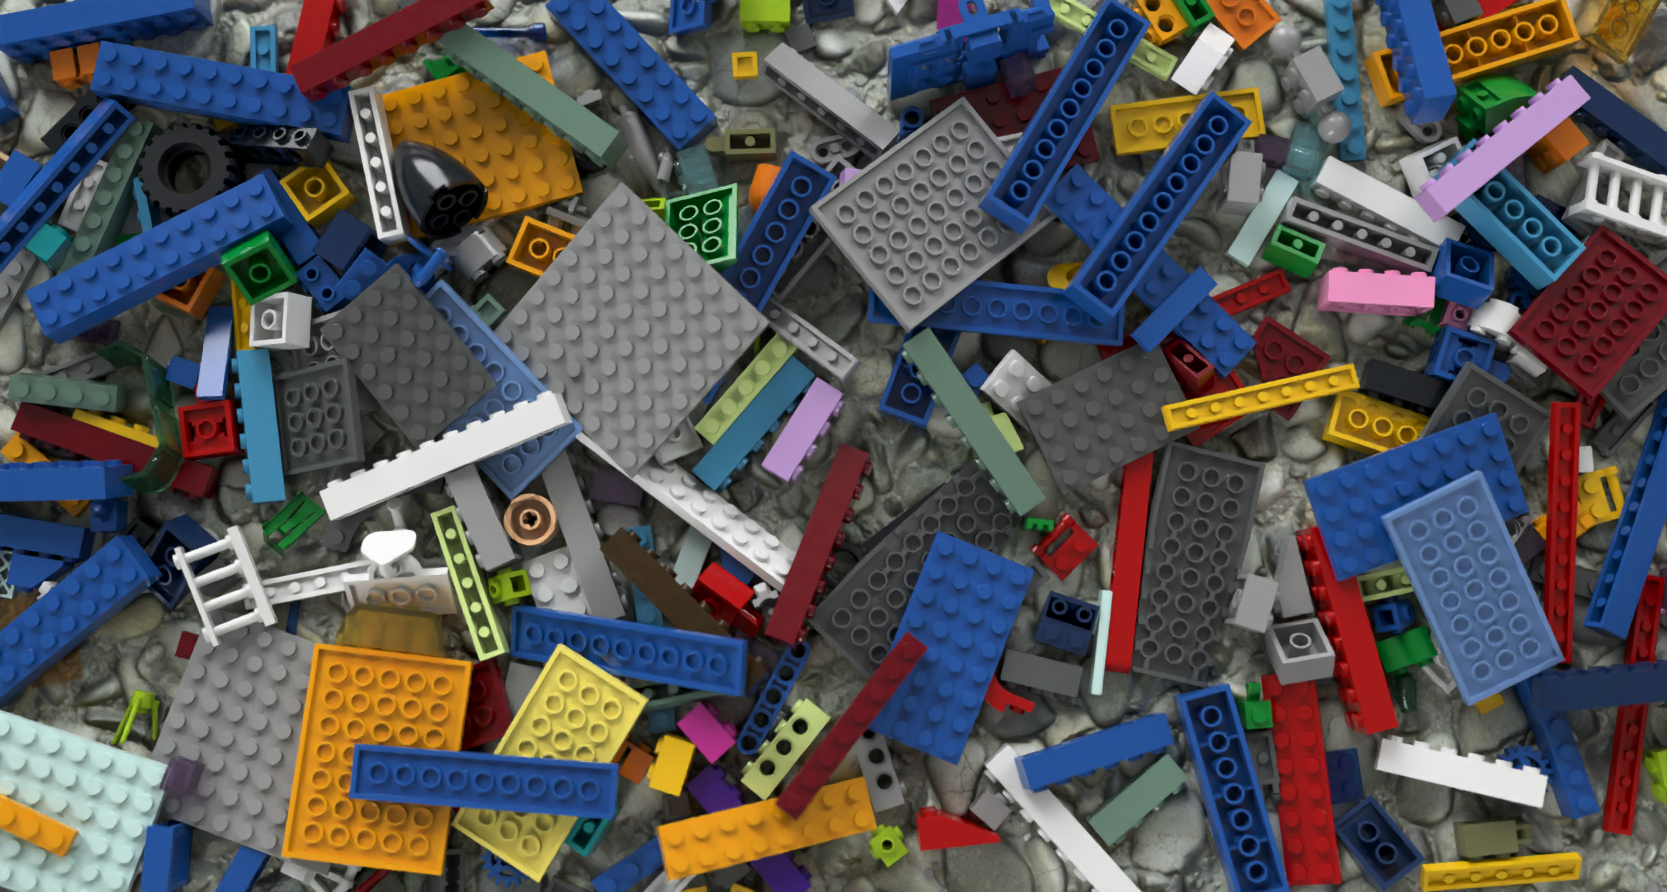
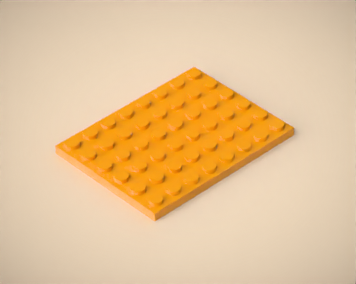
(499, 143)
(375, 701)

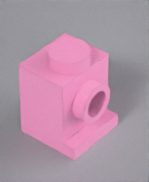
(1449, 317)

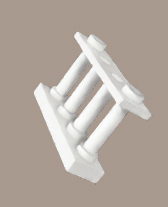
(1624, 223)
(242, 565)

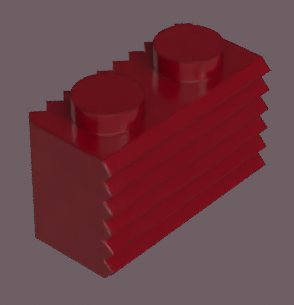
(1189, 367)

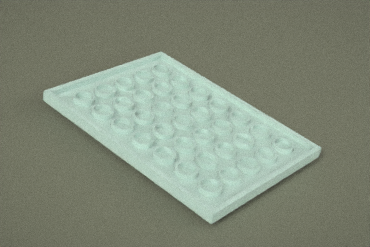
(87, 787)

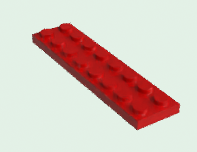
(1304, 784)

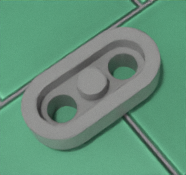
(1434, 128)
(833, 146)

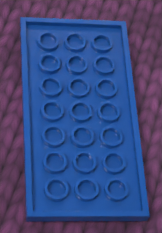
(1357, 495)
(964, 617)

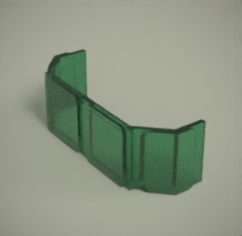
(168, 456)

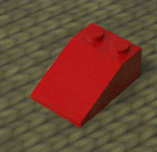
(945, 830)

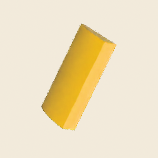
(1370, 424)

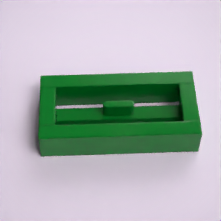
(1037, 525)

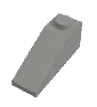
(1293, 586)

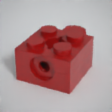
(210, 429)
(728, 599)

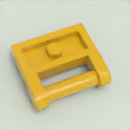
(1593, 497)

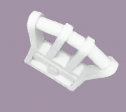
(310, 877)

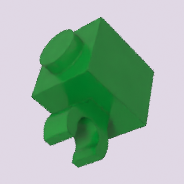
(1254, 711)

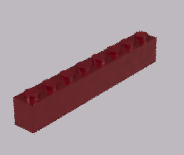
(382, 44)
(101, 445)
(818, 546)
(851, 726)

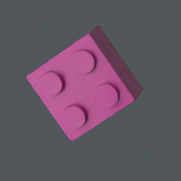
(708, 730)

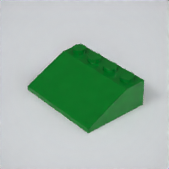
(708, 223)

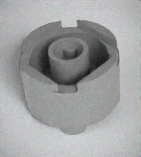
(479, 255)

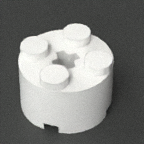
(1493, 322)

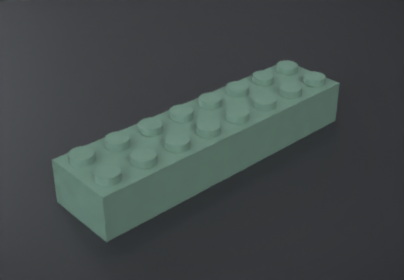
(534, 95)

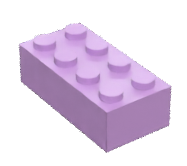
(803, 430)

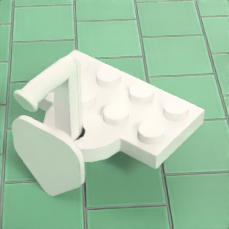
(401, 584)

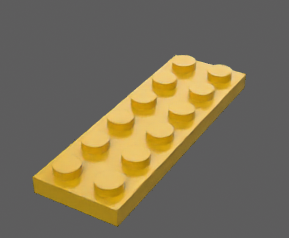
(1154, 123)

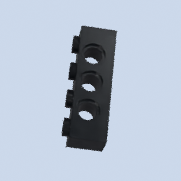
(73, 119)
(281, 145)

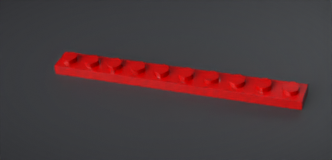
(1562, 522)
(1632, 719)

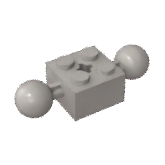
(1310, 83)

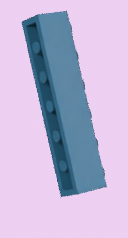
(754, 424)
(259, 427)

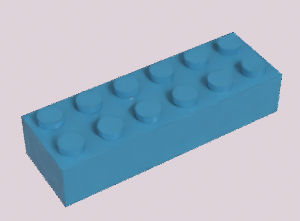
(1518, 226)

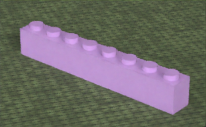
(1502, 148)

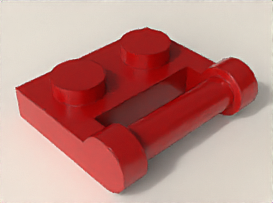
(1070, 553)

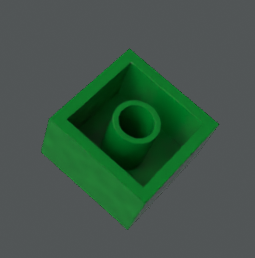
(259, 267)

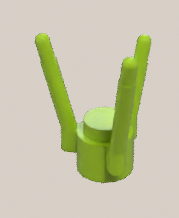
(140, 702)

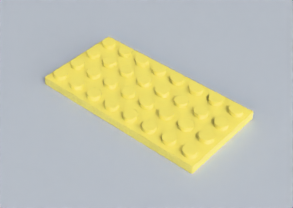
(568, 715)

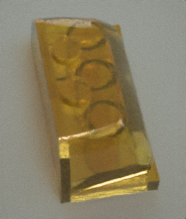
(1615, 25)
(392, 630)

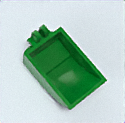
(1489, 102)

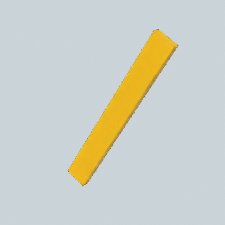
(1260, 397)

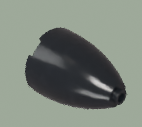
(437, 189)

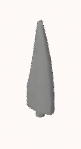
(641, 147)

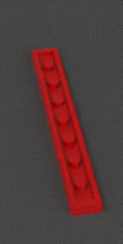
(1232, 301)

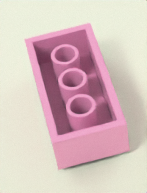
(1376, 292)

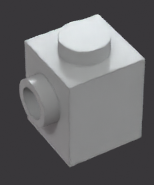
(991, 809)

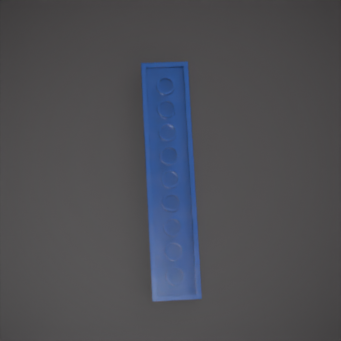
(1013, 312)
(1206, 328)
(633, 648)
(485, 781)

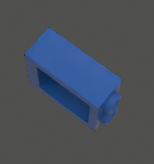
(166, 856)

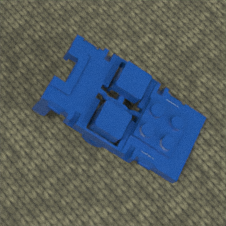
(938, 57)

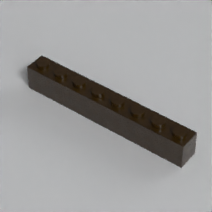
(673, 599)

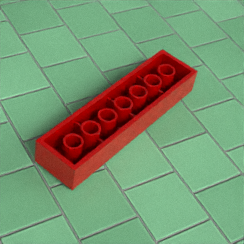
(1351, 638)

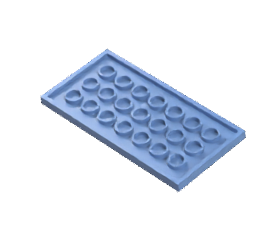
(522, 464)
(1473, 587)

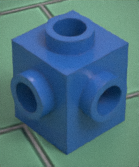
(1393, 615)

